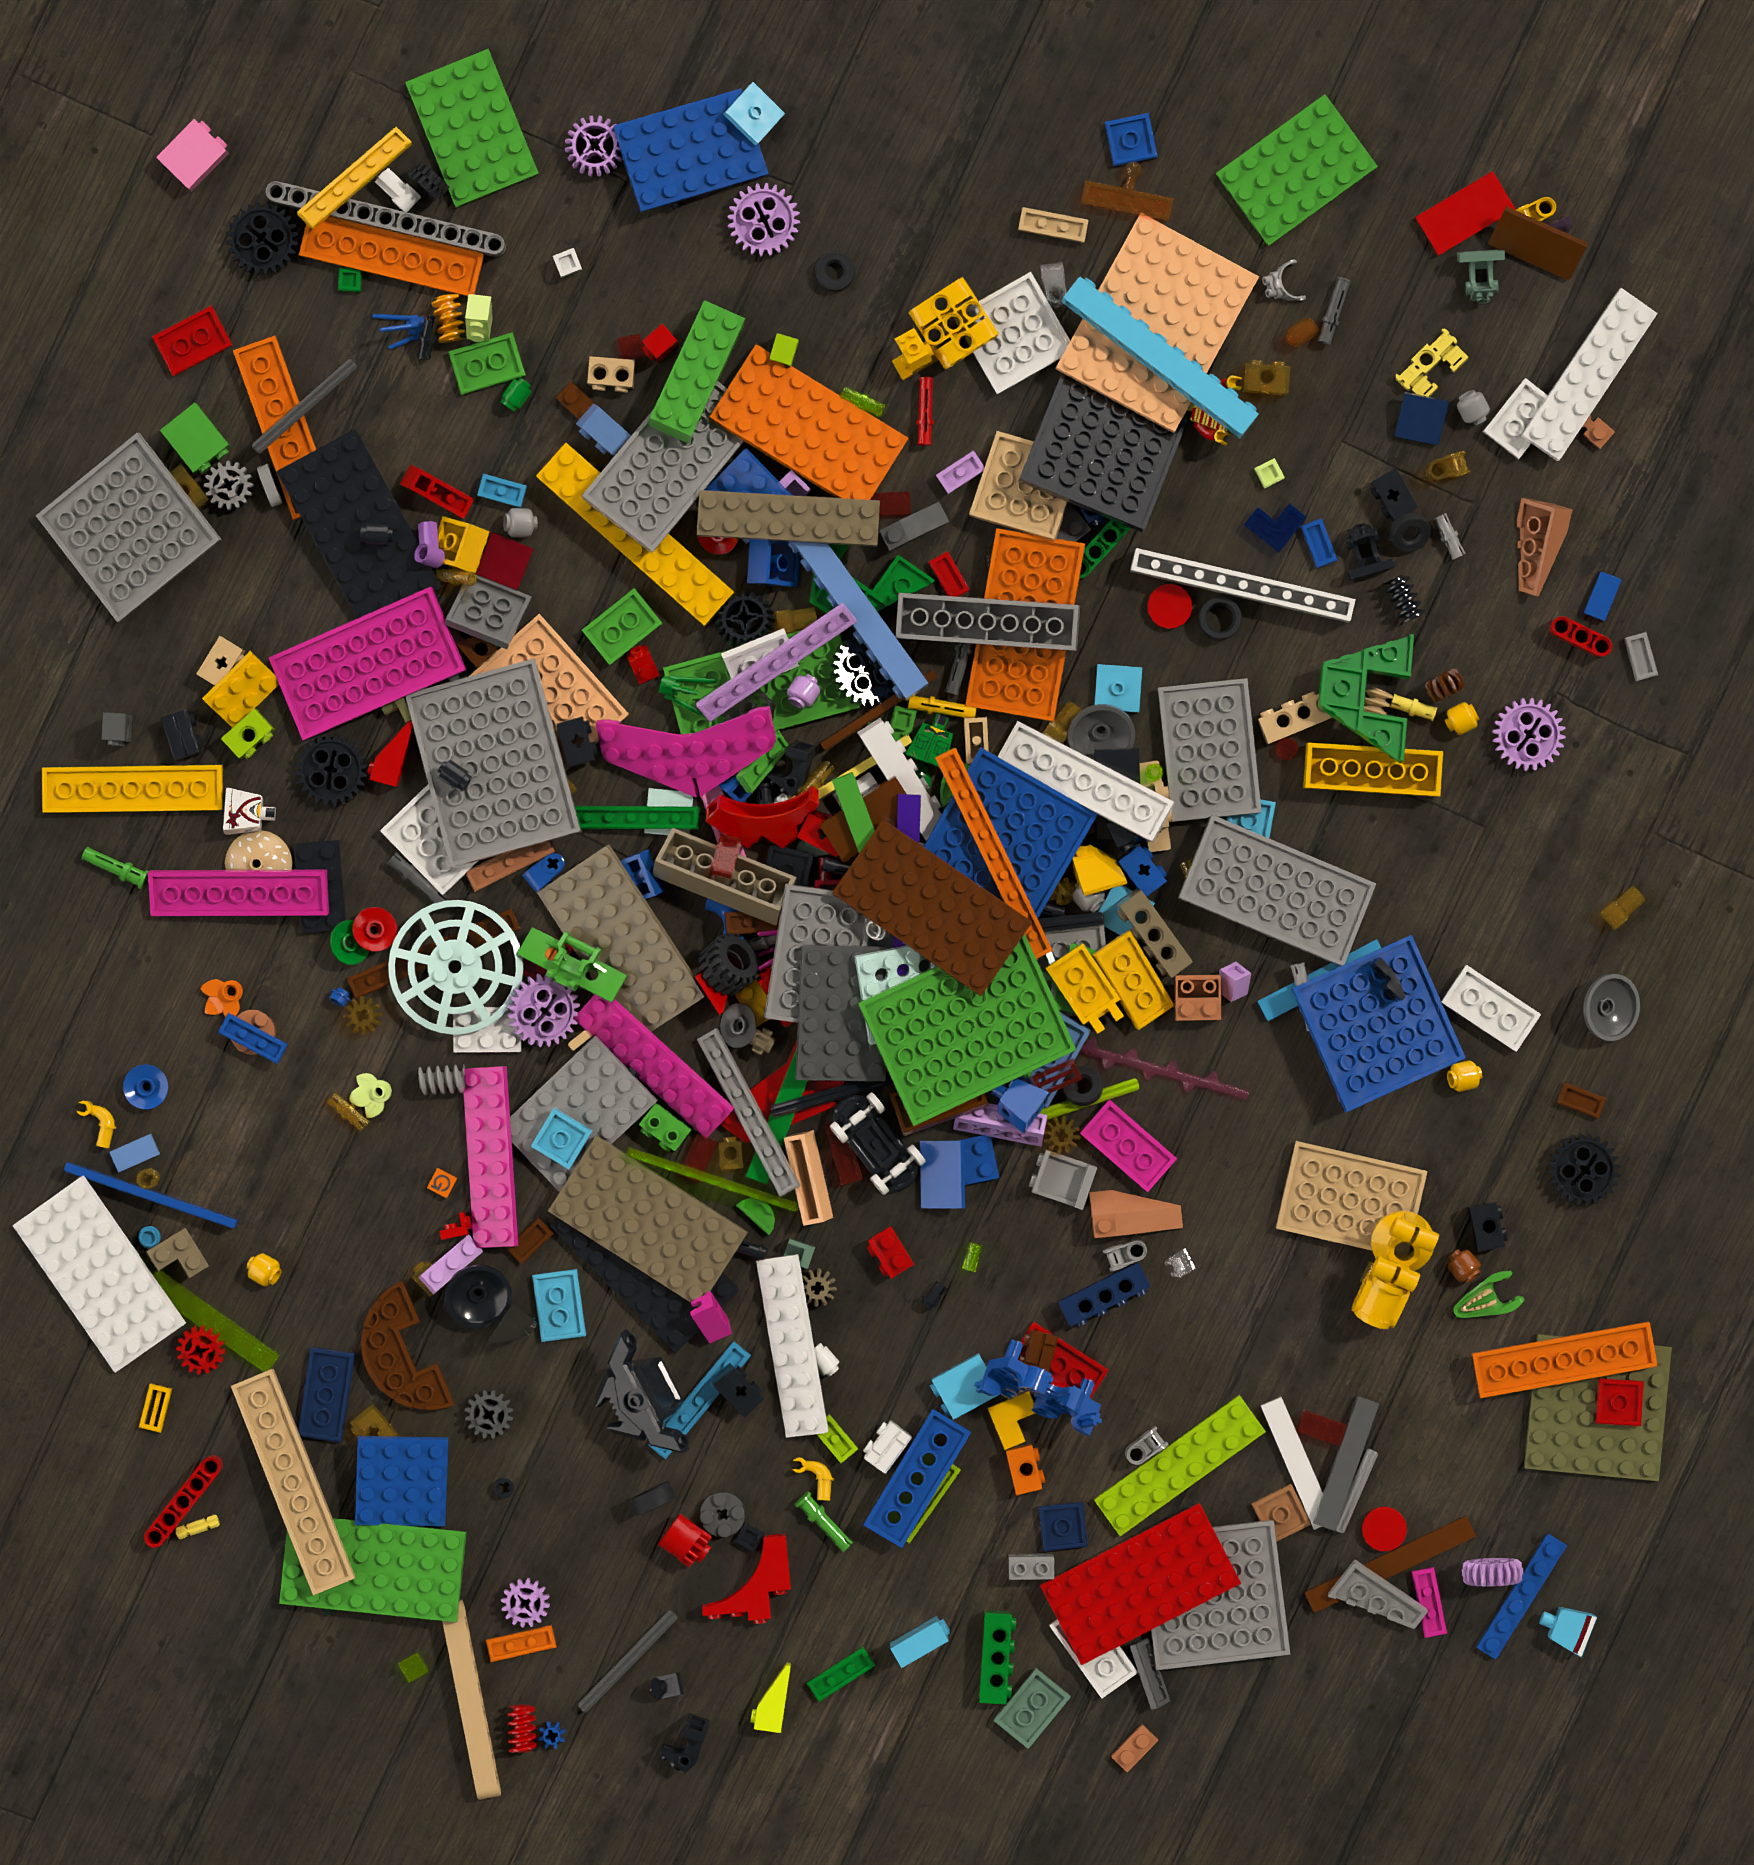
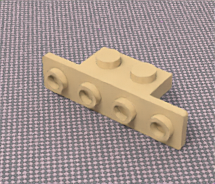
(1162, 842)

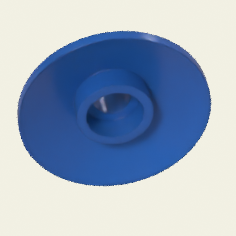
(134, 1084)

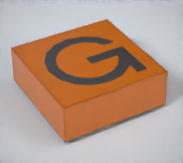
(442, 1182)

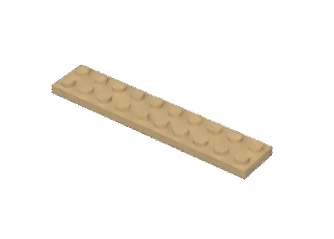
(293, 1482)

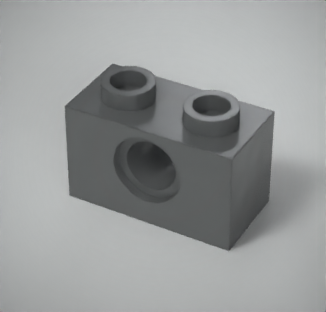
(116, 728)

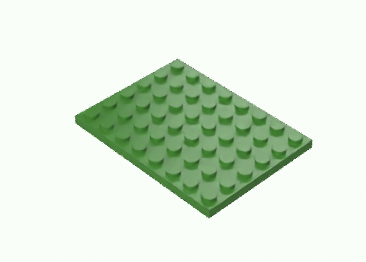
(954, 1044)

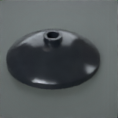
(479, 1309)

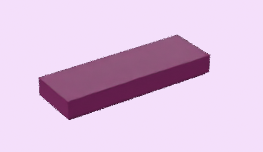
(1428, 1596)

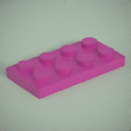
(1128, 1145)

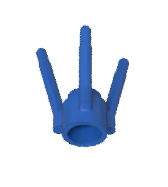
(413, 325)

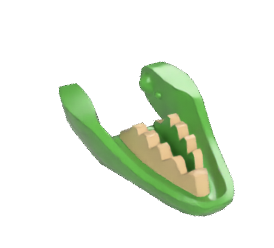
(1484, 1301)

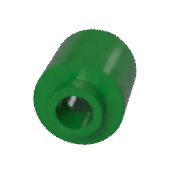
(516, 394)

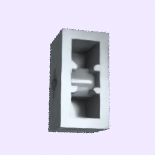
(1031, 1566)

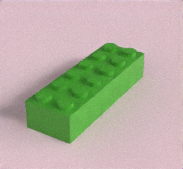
(696, 372)

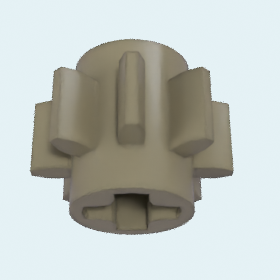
(762, 1041)

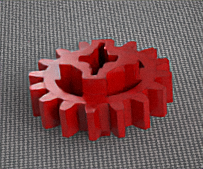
(199, 1341)

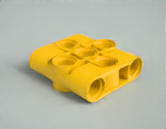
(927, 313)

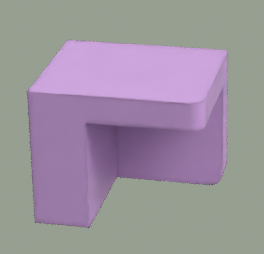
(794, 485)
(1234, 981)

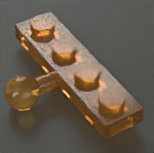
(1127, 199)

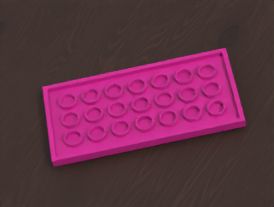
(367, 663)

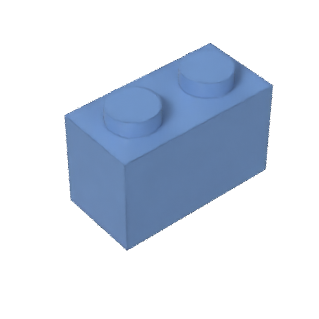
(603, 430)

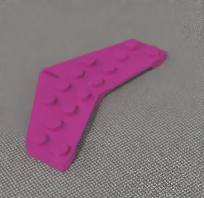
(680, 758)

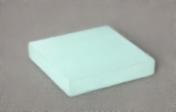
(662, 797)

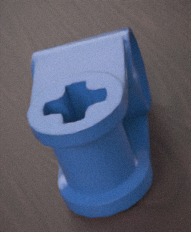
(541, 874)

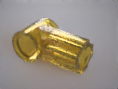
(794, 619)
(1059, 727)
(1618, 911)

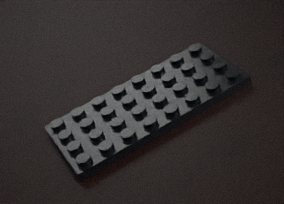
(336, 495)
(655, 1303)

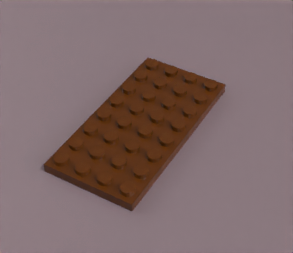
(932, 907)

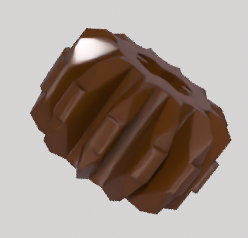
(1445, 685)

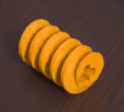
(448, 318)

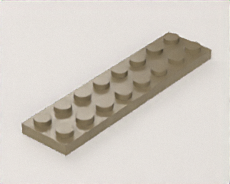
(788, 518)

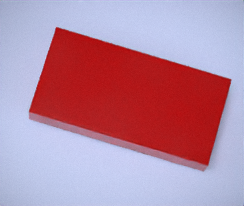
(948, 575)

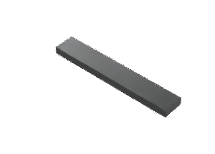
(1346, 1463)

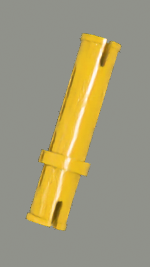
(915, 703)

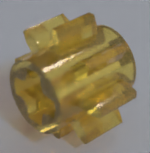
(1063, 892)

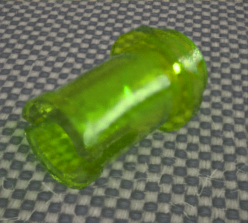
(1148, 772)
(972, 1256)

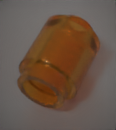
(1301, 332)

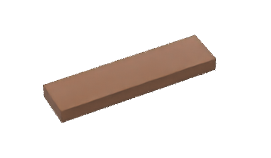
(506, 864)

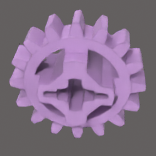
(533, 1596)

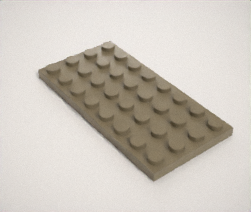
(607, 911)
(647, 1220)

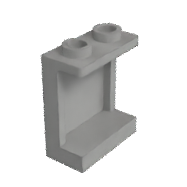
(1063, 1179)

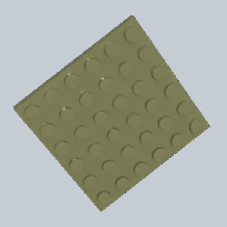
(1568, 1440)

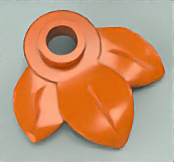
(219, 998)

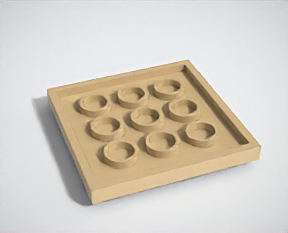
(1011, 503)

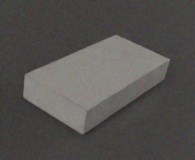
(1640, 656)

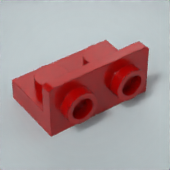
(890, 1253)

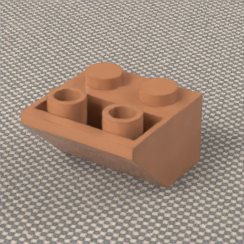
(1197, 997)

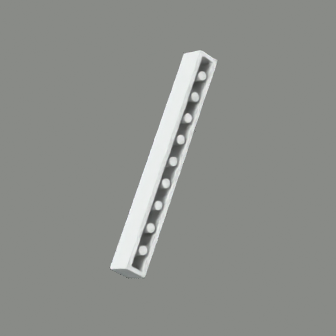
(1242, 585)

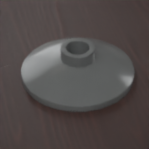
(738, 1025)

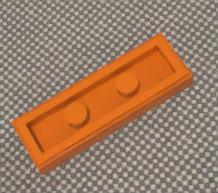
(521, 1643)

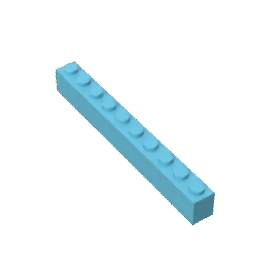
(1160, 357)

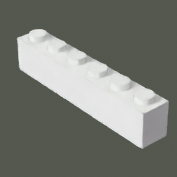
(892, 762)

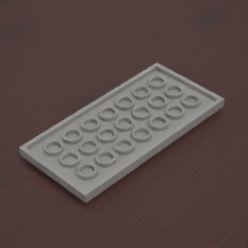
(660, 476)
(1277, 890)

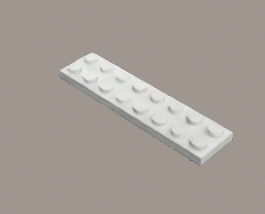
(1589, 374)
(1087, 782)
(792, 1346)

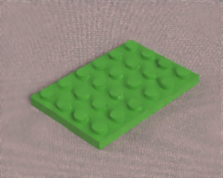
(472, 128)
(1296, 170)

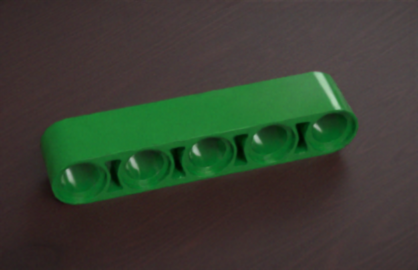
(1105, 546)

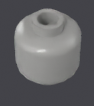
(1473, 407)
(520, 522)
(1089, 902)

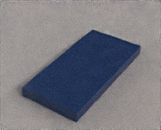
(326, 1394)

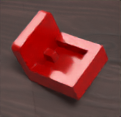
(642, 663)

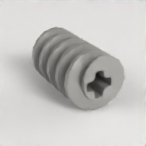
(442, 1080)

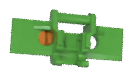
(568, 971)

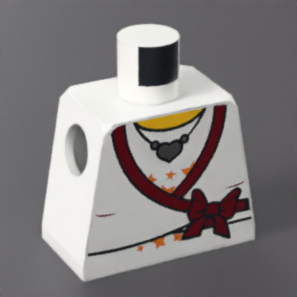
(245, 812)

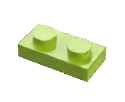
(837, 1440)

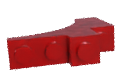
(752, 821)
(754, 1597)

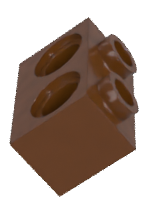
(469, 646)

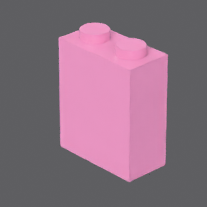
(193, 154)

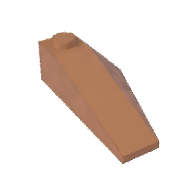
(1541, 536)
(1127, 1214)

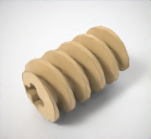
(1376, 701)

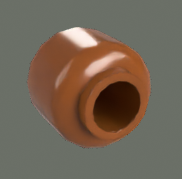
(1464, 1266)

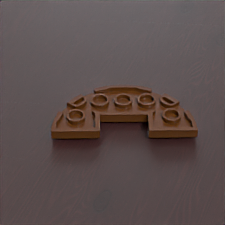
(389, 1359)

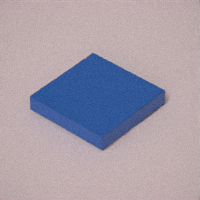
(1131, 139)

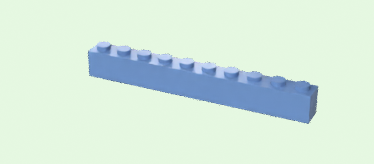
(869, 626)

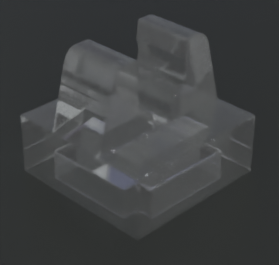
(1181, 1262)

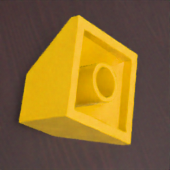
(1096, 870)

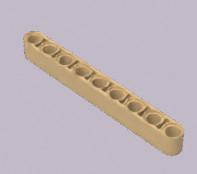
(472, 1706)

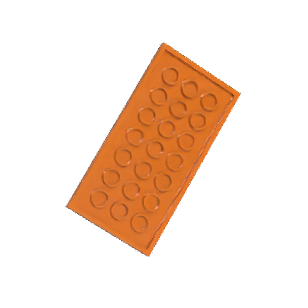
(808, 427)
(1015, 677)

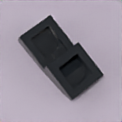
(1391, 984)

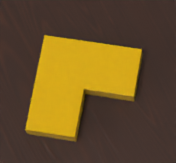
(1006, 1415)

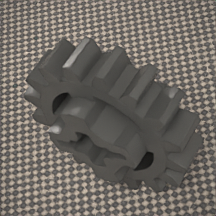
(495, 1422)

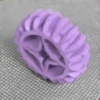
(588, 153)
(1492, 1572)

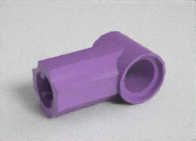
(428, 548)

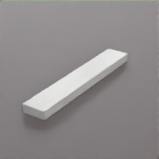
(1294, 1456)

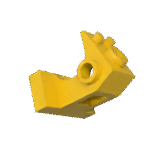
(914, 355)

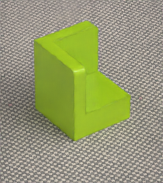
(784, 349)

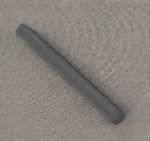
(304, 406)
(627, 1661)

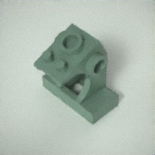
(1481, 291)

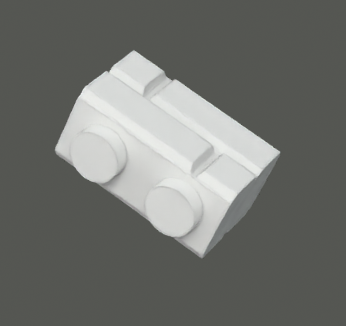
(887, 1446)

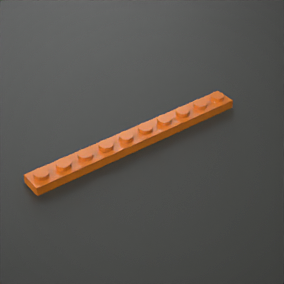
(991, 846)

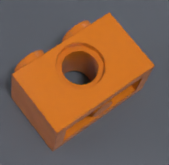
(1025, 1482)

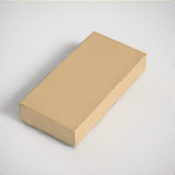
(580, 1040)

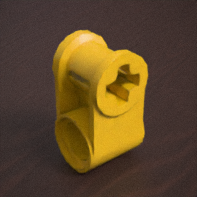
(1532, 210)

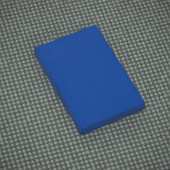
(942, 1174)

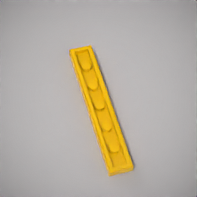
(354, 178)

